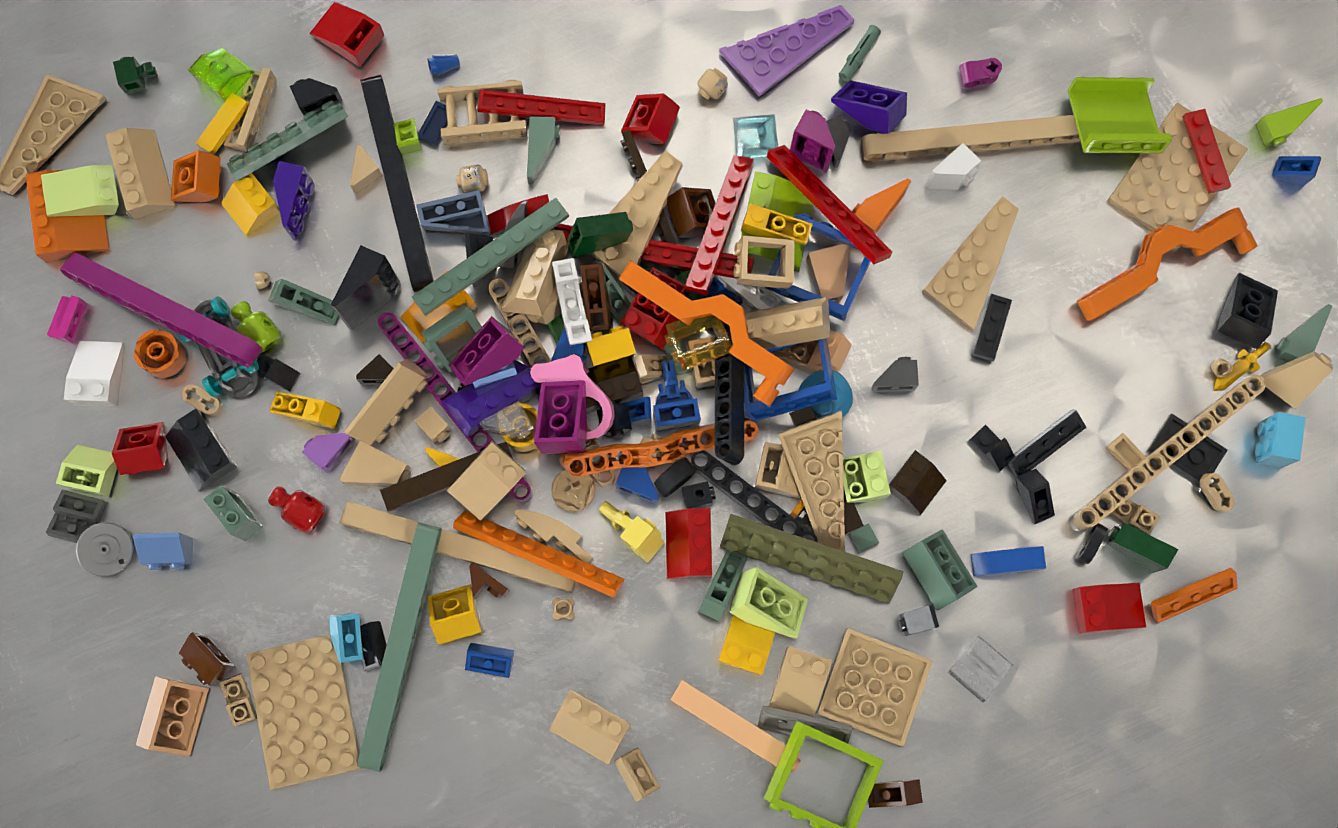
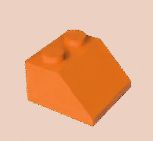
(196, 177)

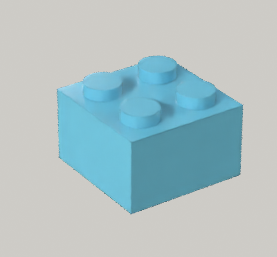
(1280, 440)

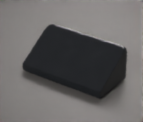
(372, 645)

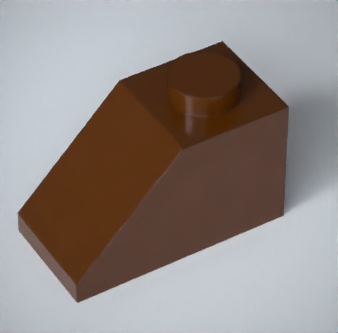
(895, 793)

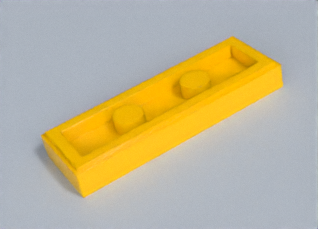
(222, 124)

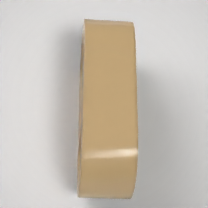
(204, 396)
(1217, 492)

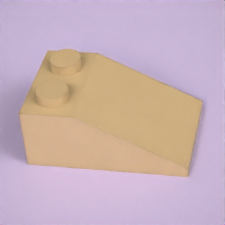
(486, 480)
(800, 682)

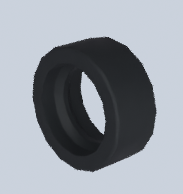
(675, 477)

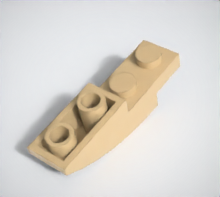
(548, 528)

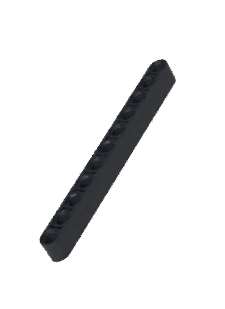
(397, 183)

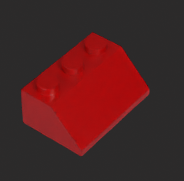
(688, 543)

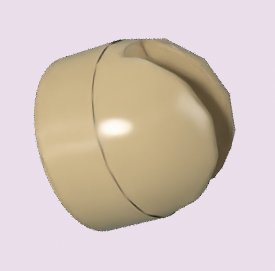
(259, 279)
(1224, 366)

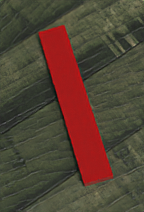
(541, 106)

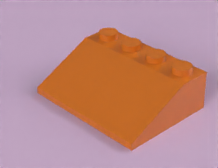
(62, 235)

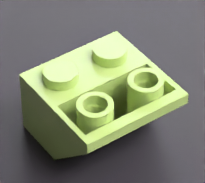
(88, 471)
(865, 478)

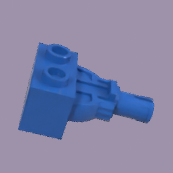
(676, 405)

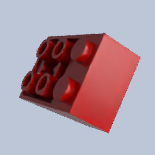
(348, 32)
(648, 318)

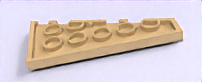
(49, 122)
(643, 208)
(968, 274)
(817, 466)

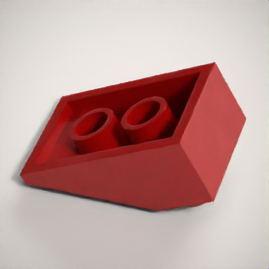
(1109, 607)

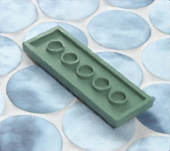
(291, 137)

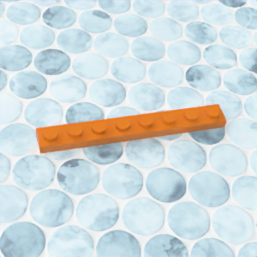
(539, 553)

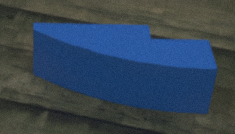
(1008, 561)

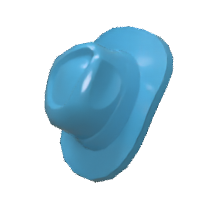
(843, 391)

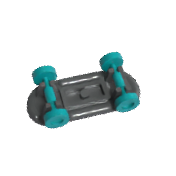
(227, 375)

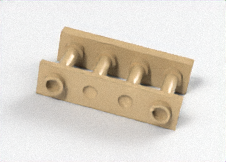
(474, 131)

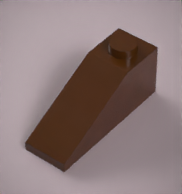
(596, 297)

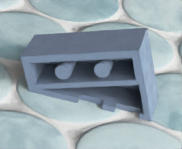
(455, 214)

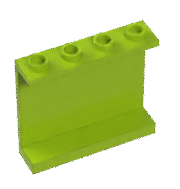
(1116, 115)

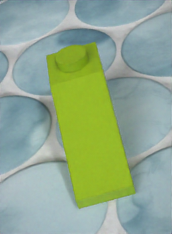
(1280, 125)

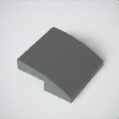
(74, 515)

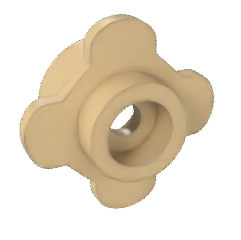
(568, 604)

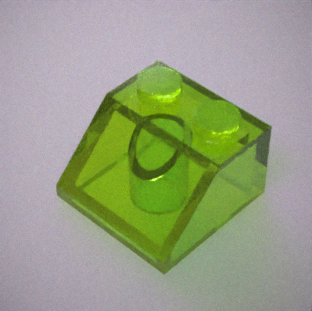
(220, 73)

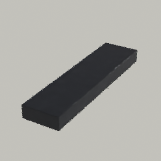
(1046, 443)

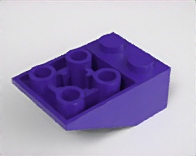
(292, 191)

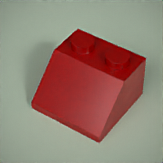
(651, 117)
(140, 449)

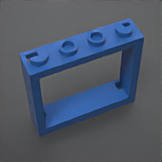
(799, 295)
(794, 400)

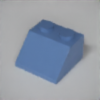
(163, 550)

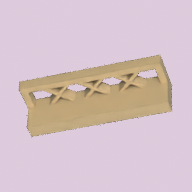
(254, 112)

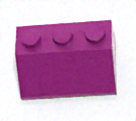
(813, 141)

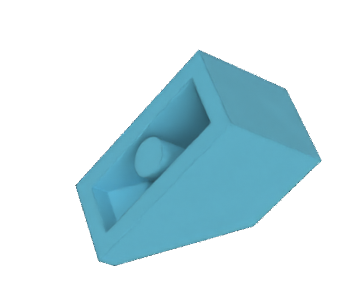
(346, 636)

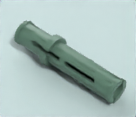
(855, 59)

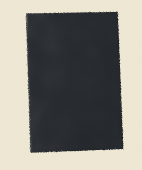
(1198, 460)

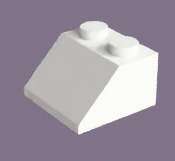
(955, 170)

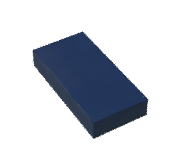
(431, 128)

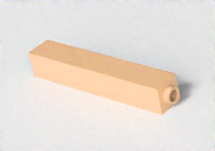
(730, 724)

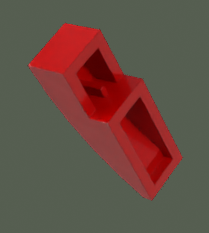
(499, 219)

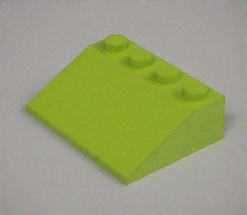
(782, 197)

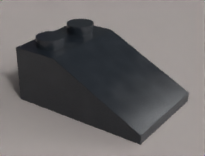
(1248, 311)

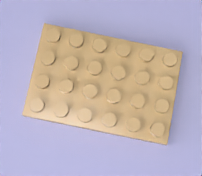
(1169, 184)
(303, 712)

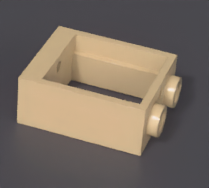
(786, 276)

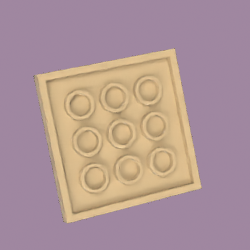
(874, 687)

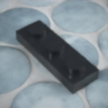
(992, 327)

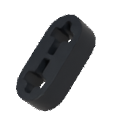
(1092, 543)

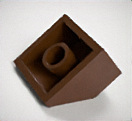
(690, 210)
(205, 659)

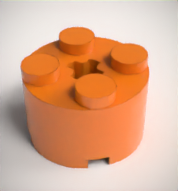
(148, 353)

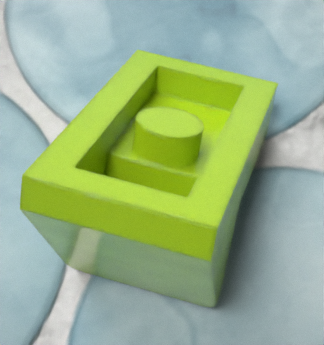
(407, 136)

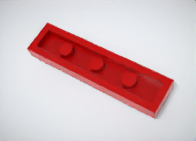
(1206, 151)

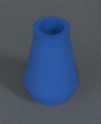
(442, 63)

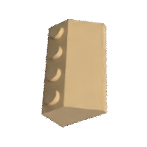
(140, 171)
(535, 275)
(789, 323)
(387, 403)

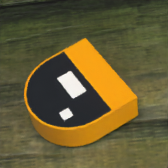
(800, 514)

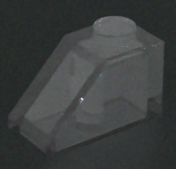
(509, 422)

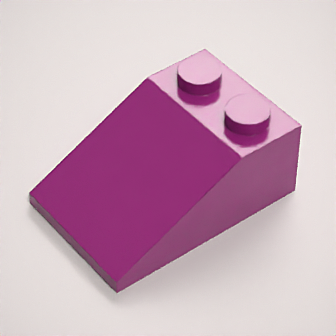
(486, 352)
(561, 418)

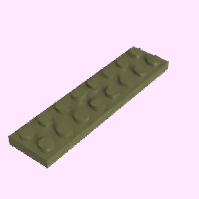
(811, 559)

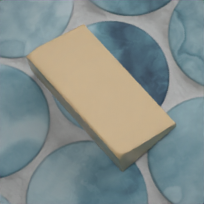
(636, 774)

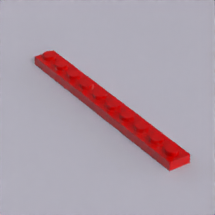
(677, 255)

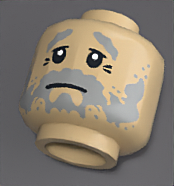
(712, 84)
(472, 178)

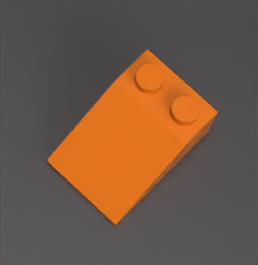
(877, 208)

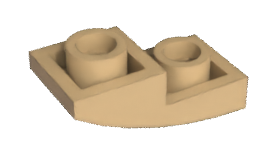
(1136, 516)
(238, 700)

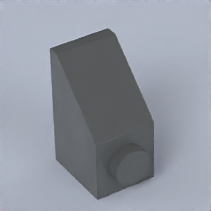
(898, 376)

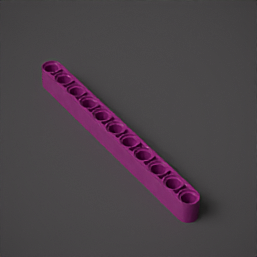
(161, 310)
(436, 381)

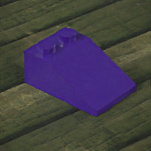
(872, 105)

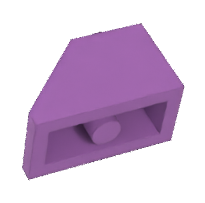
(327, 448)

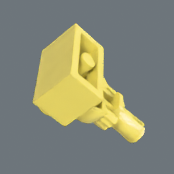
(638, 534)

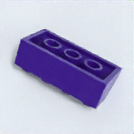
(476, 404)

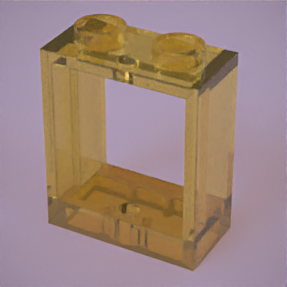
(702, 354)

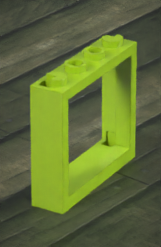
(785, 766)

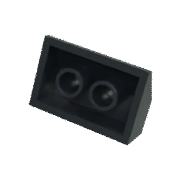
(199, 449)

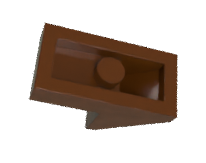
(480, 579)

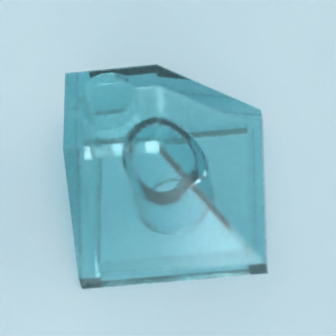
(755, 135)

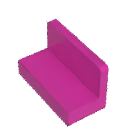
(67, 318)

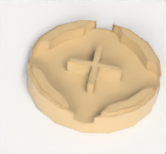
(573, 492)

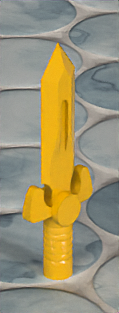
(1242, 366)

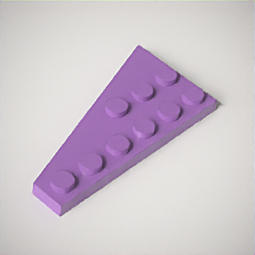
(778, 52)

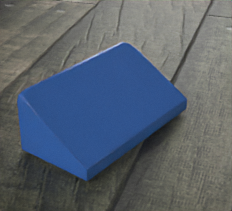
(489, 660)

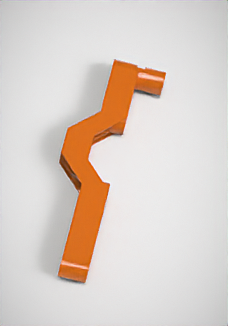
(1155, 244)
(726, 310)
(641, 453)

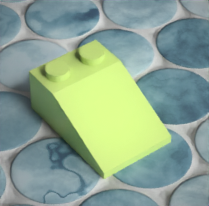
(80, 191)
(768, 603)

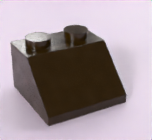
(917, 482)

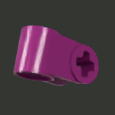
(976, 73)

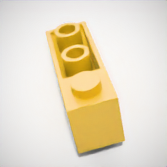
(771, 224)
(305, 409)

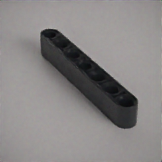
(729, 406)
(747, 491)

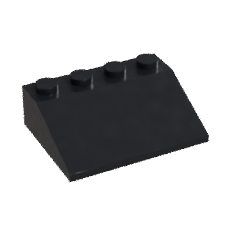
(365, 287)

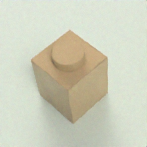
(433, 425)

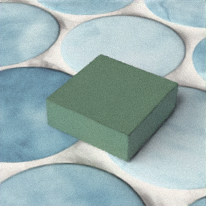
(863, 538)

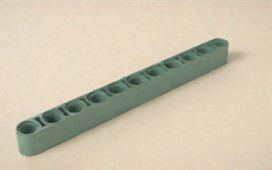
(399, 647)

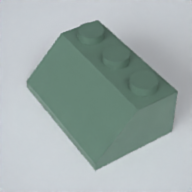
(939, 569)

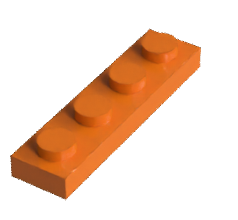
(1194, 595)

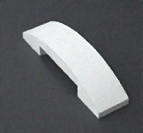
(571, 302)

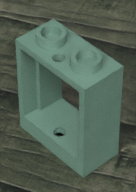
(445, 326)
(236, 515)

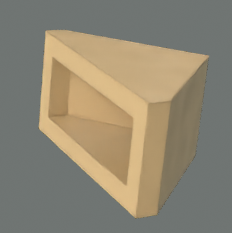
(363, 171)

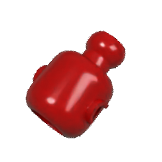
(298, 509)

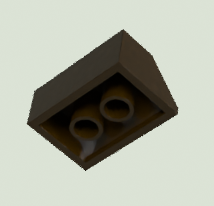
(617, 380)

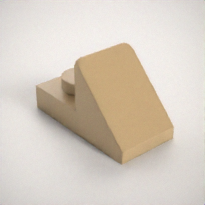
(649, 367)

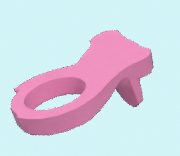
(573, 369)

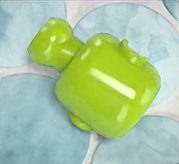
(256, 325)

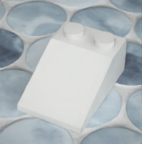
(95, 374)

